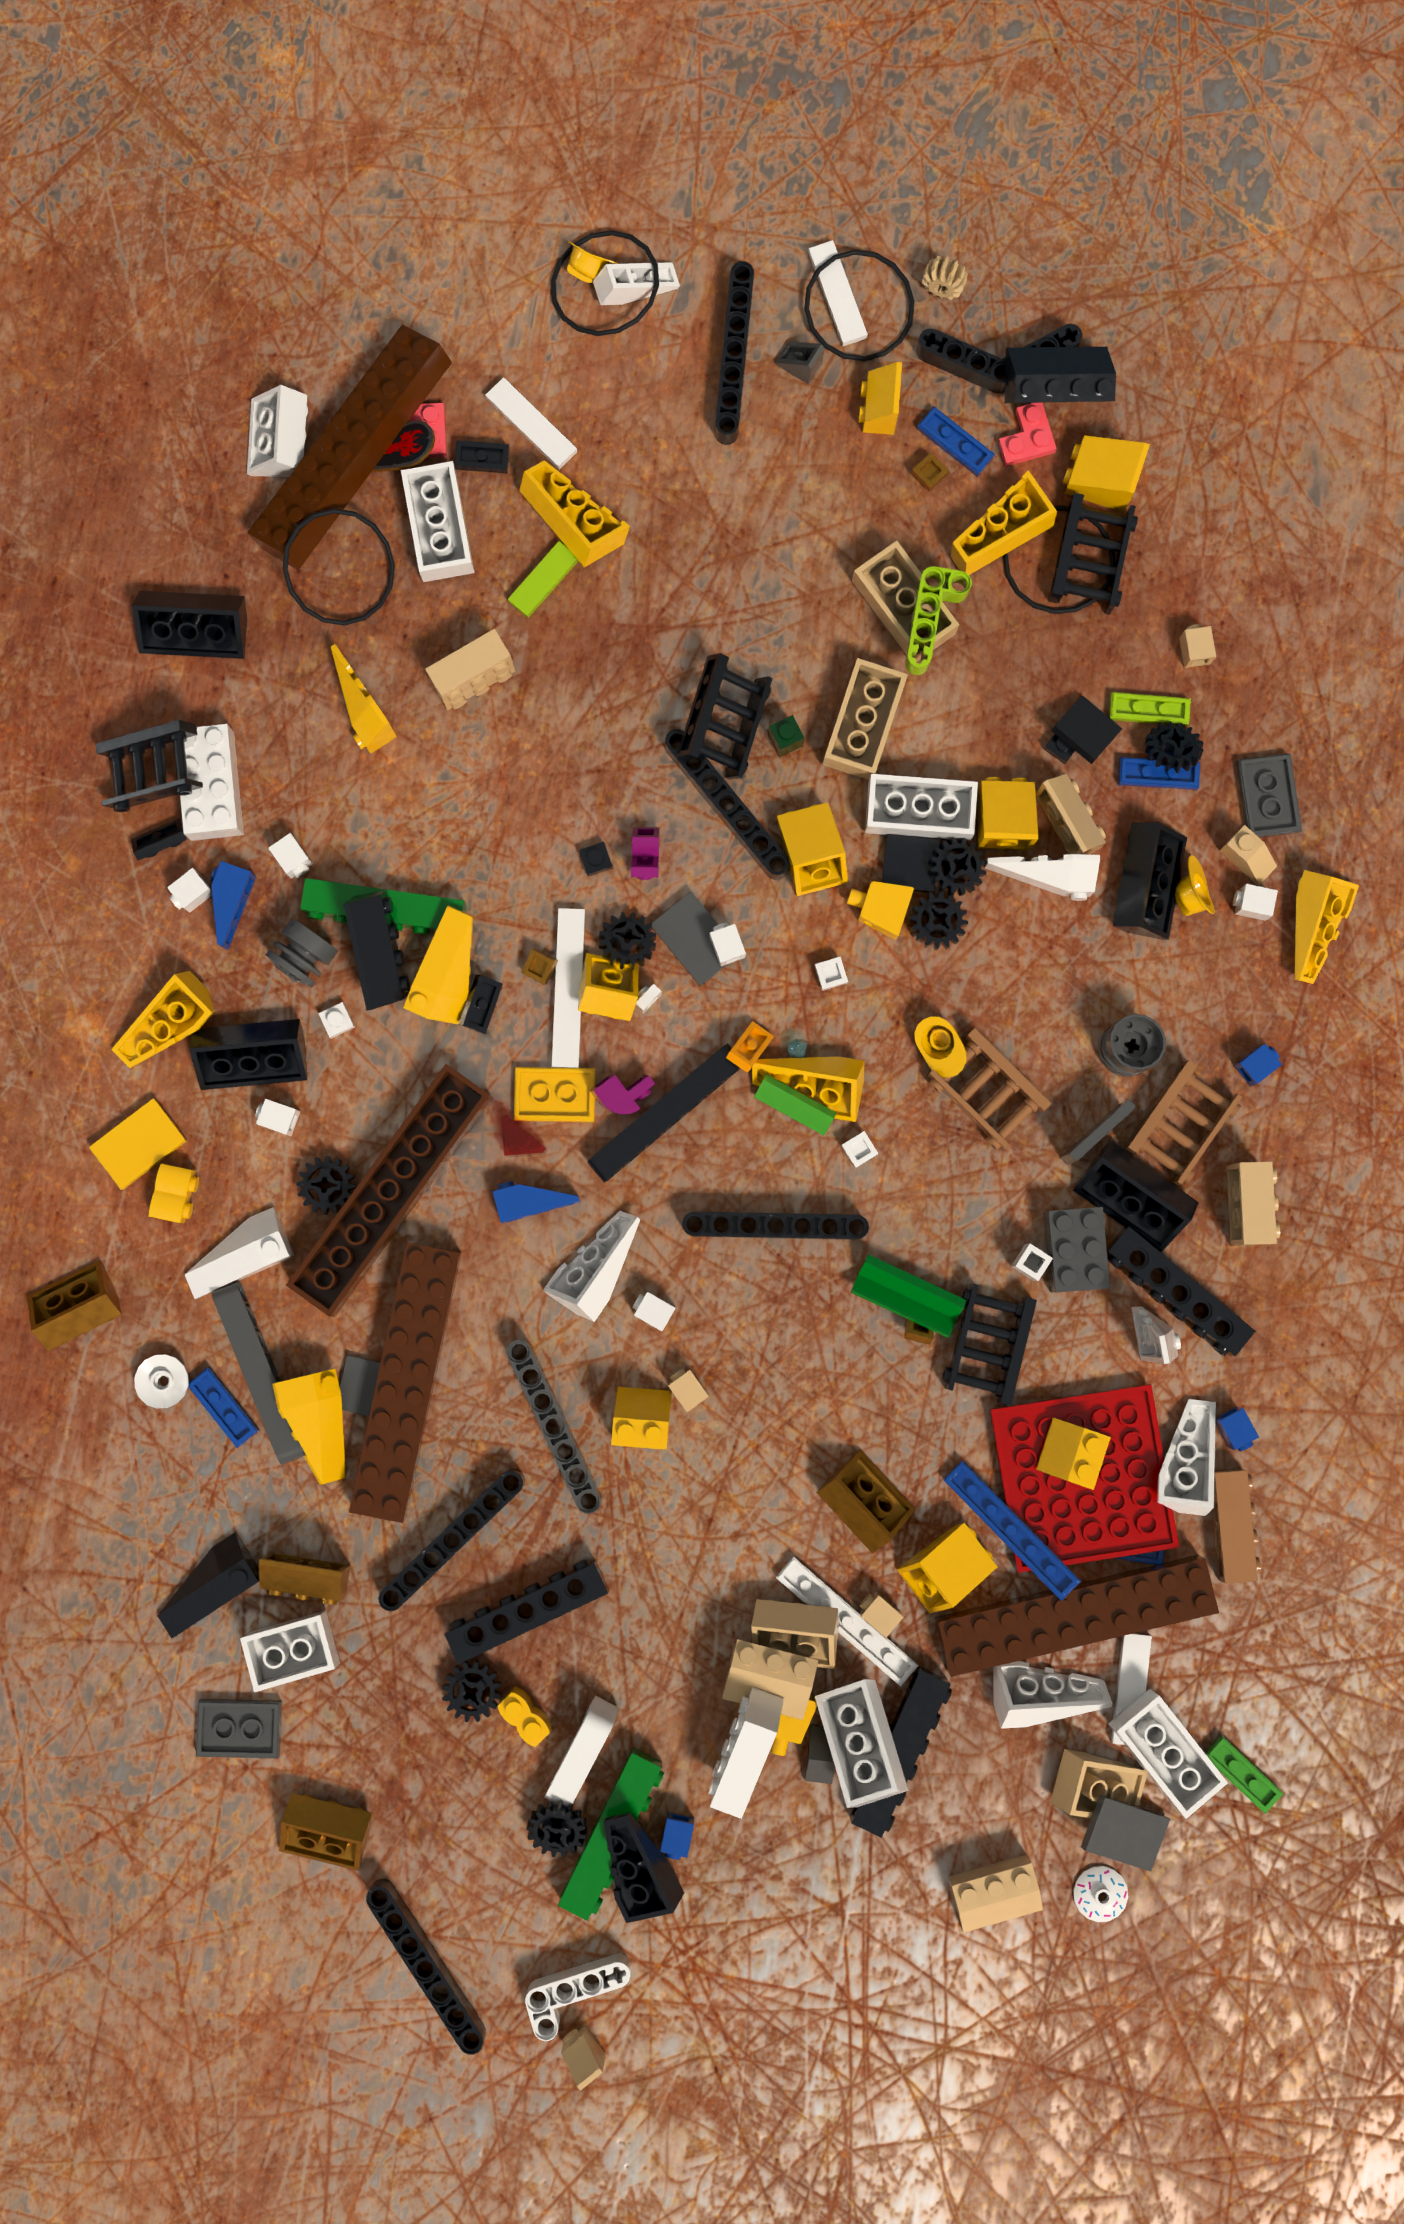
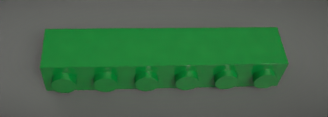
(410, 909)
(595, 1862)

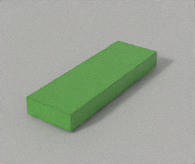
(795, 1105)
(1243, 1774)

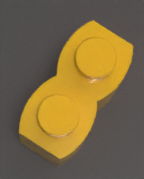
(173, 1193)
(530, 1721)

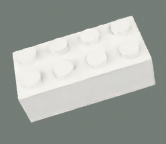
(437, 521)
(217, 806)
(921, 807)
(861, 1743)
(745, 1752)
(1168, 1753)

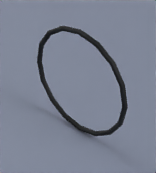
(899, 273)
(628, 324)
(380, 535)
(1062, 610)

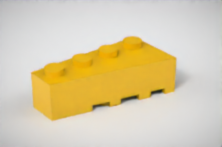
(572, 515)
(1005, 526)

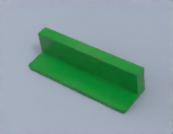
(908, 1296)

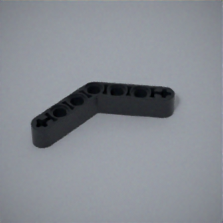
(990, 363)

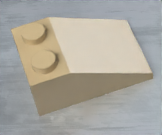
(1087, 1776)

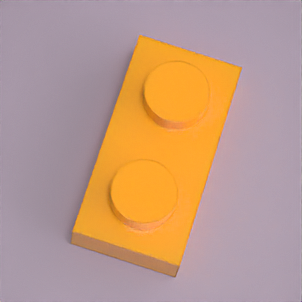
(749, 1047)

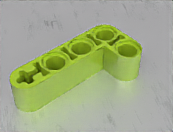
(929, 620)

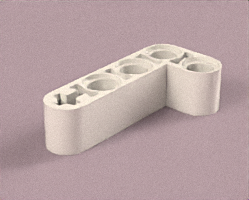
(582, 1751)
(580, 1990)

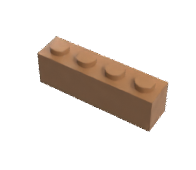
(1234, 1527)

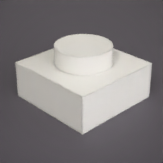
(831, 973)
(647, 997)
(336, 1020)
(859, 1149)

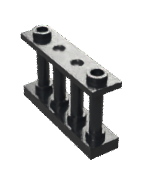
(1068, 561)
(701, 720)
(136, 744)
(1009, 1362)

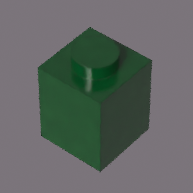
(786, 736)

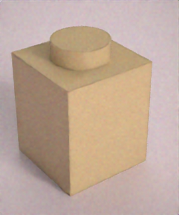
(1197, 646)
(687, 1389)
(880, 1613)

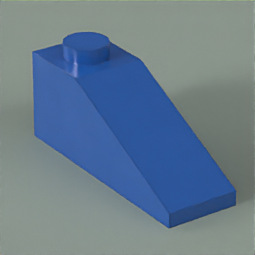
(230, 894)
(522, 1201)

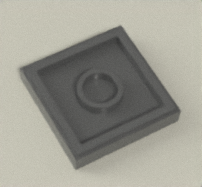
(358, 1384)

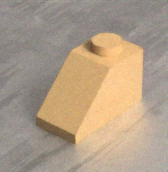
(1249, 855)
(583, 2056)

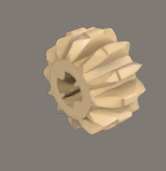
(944, 277)

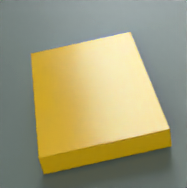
(554, 1094)
(138, 1144)

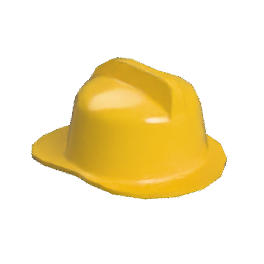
(585, 265)
(1193, 891)
(940, 1046)

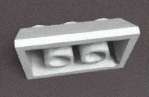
(276, 432)

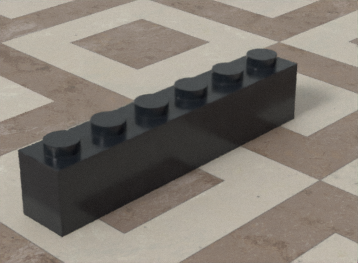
(909, 1731)

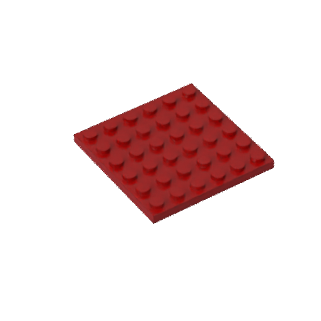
(1080, 1522)

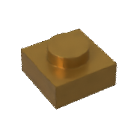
(930, 471)
(539, 966)
(918, 1333)

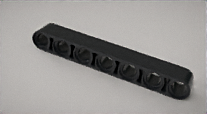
(736, 341)
(732, 816)
(663, 1115)
(788, 1220)
(442, 1548)
(426, 1979)

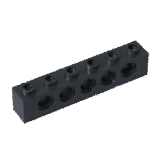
(1236, 1330)
(466, 1647)

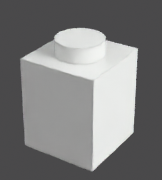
(291, 856)
(189, 891)
(1255, 902)
(727, 944)
(277, 1117)
(1031, 1262)
(653, 1310)

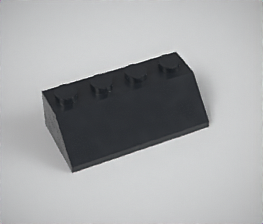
(1059, 375)
(190, 624)
(1149, 880)
(376, 949)
(249, 1054)
(1136, 1196)

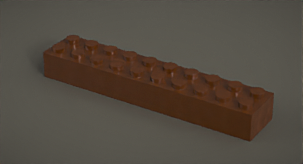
(351, 444)
(389, 1191)
(405, 1383)
(1087, 1615)

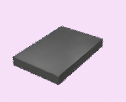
(1269, 795)
(686, 934)
(1095, 1134)
(238, 1728)
(1125, 1833)

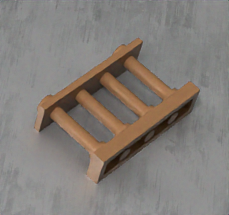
(1014, 1083)
(1171, 1099)

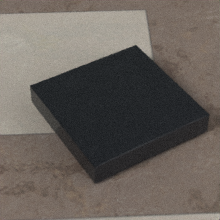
(1086, 729)
(907, 862)

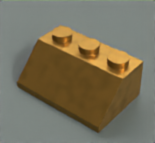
(73, 1306)
(866, 1501)
(303, 1577)
(324, 1831)

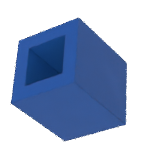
(1258, 1064)
(1236, 1429)
(677, 1835)

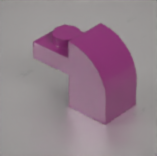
(645, 853)
(617, 1099)

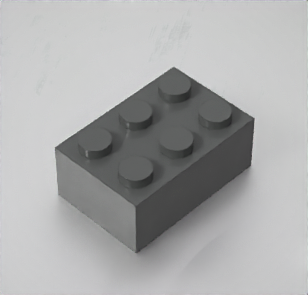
(1078, 1249)

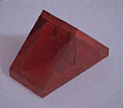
(518, 1141)

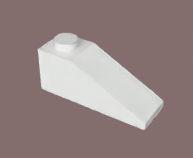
(632, 282)

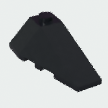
(216, 1580)
(641, 1873)

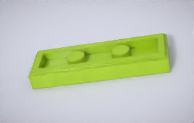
(543, 579)
(1149, 709)

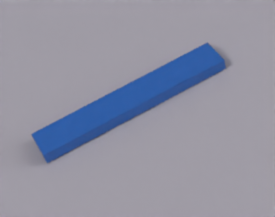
(1012, 1530)

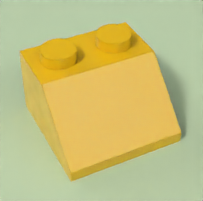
(881, 399)
(607, 988)
(1073, 1453)

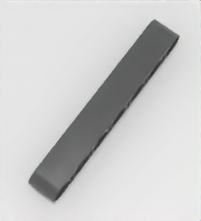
(256, 1367)
(554, 1440)

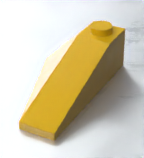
(365, 716)
(1319, 909)
(443, 977)
(170, 1017)
(827, 1080)
(315, 1416)

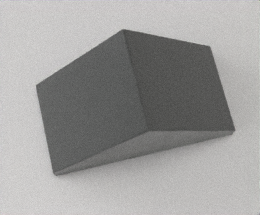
(801, 359)
(819, 1761)

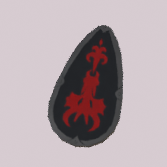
(408, 448)

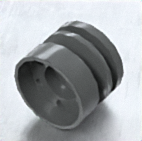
(301, 953)
(1145, 1040)

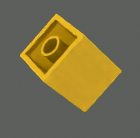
(1105, 471)
(1006, 814)
(813, 848)
(641, 1418)
(948, 1568)

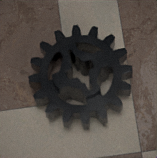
(1173, 747)
(948, 862)
(931, 912)
(615, 938)
(326, 1173)
(478, 1701)
(557, 1828)

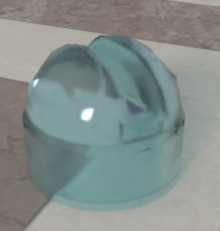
(797, 1048)

